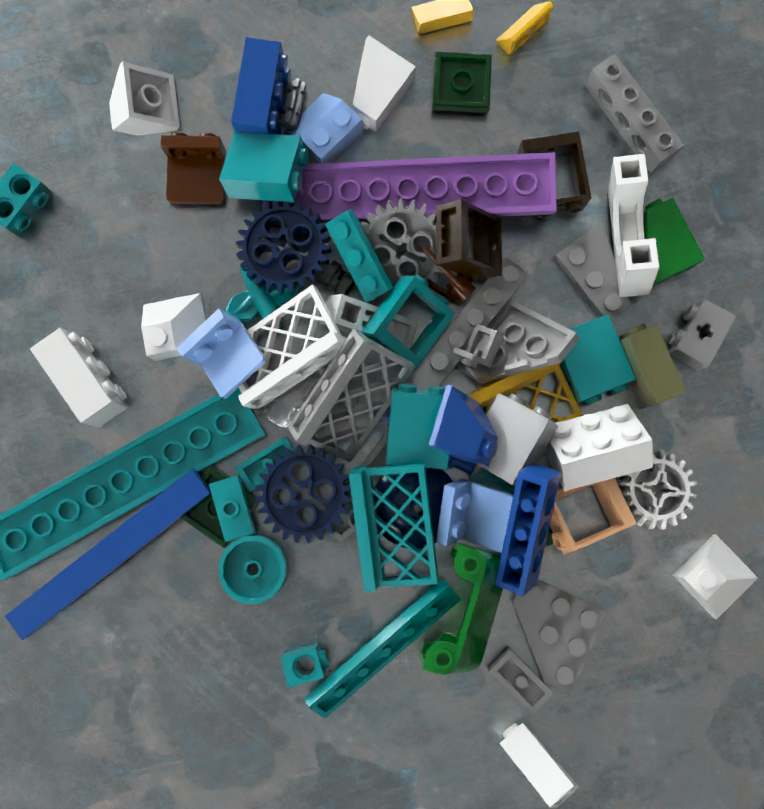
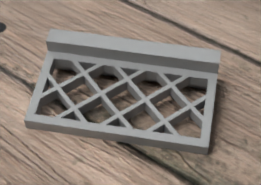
(330, 389)

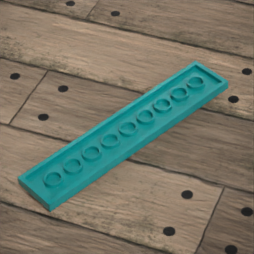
(123, 480)

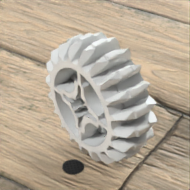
(655, 500)

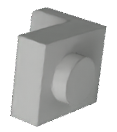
(481, 347)

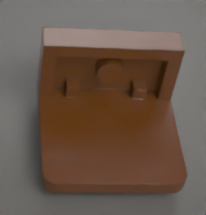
(194, 168)

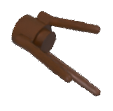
(459, 286)

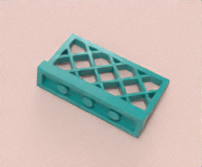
(368, 531)

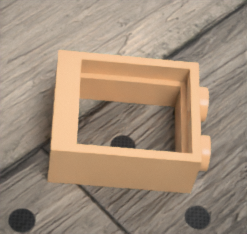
(613, 506)

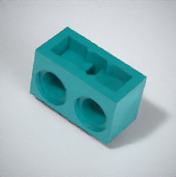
(23, 205)

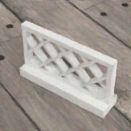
(299, 366)

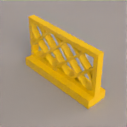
(487, 393)

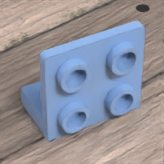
(223, 351)
(474, 514)

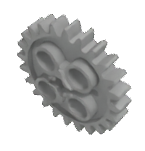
(415, 224)

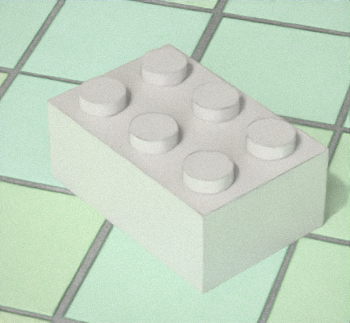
(80, 377)
(599, 447)

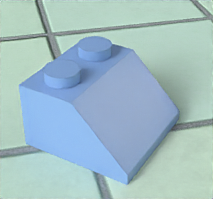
(327, 128)

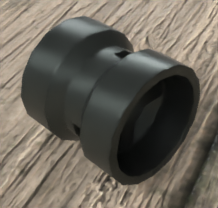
(337, 279)

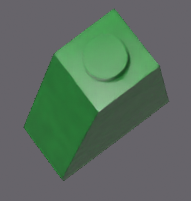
(674, 240)

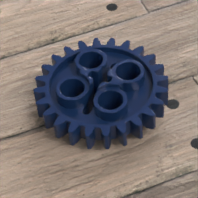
(274, 270)
(288, 515)

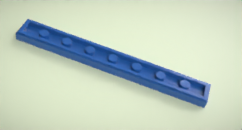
(108, 554)

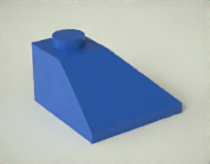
(463, 429)

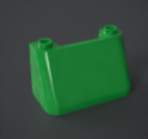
(466, 650)

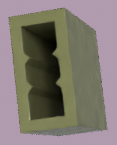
(652, 366)

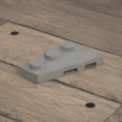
(593, 271)

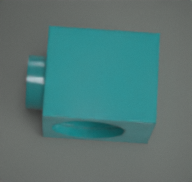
(293, 672)

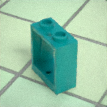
(377, 325)

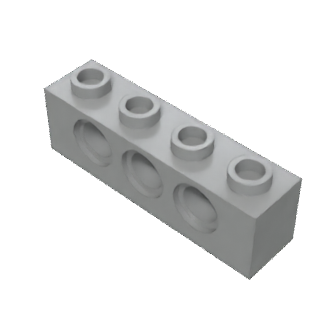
(633, 113)

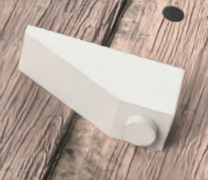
(355, 314)

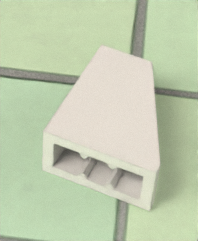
(380, 83)
(538, 765)

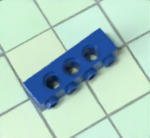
(527, 528)

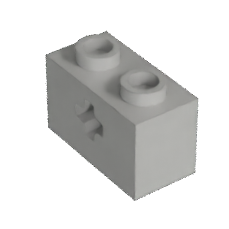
(714, 326)

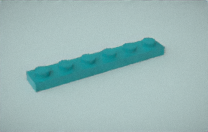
(382, 649)

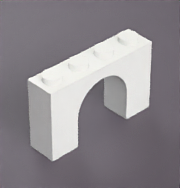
(634, 255)

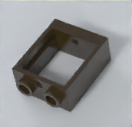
(562, 145)
(452, 240)

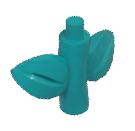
(257, 301)

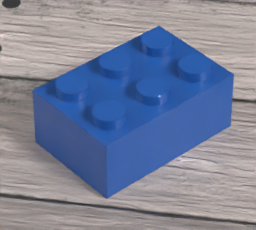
(261, 87)

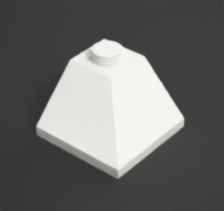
(143, 101)
(169, 324)
(715, 576)

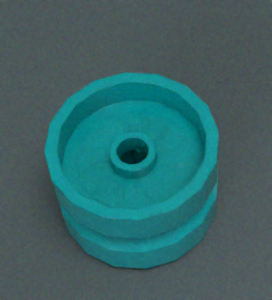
(236, 572)

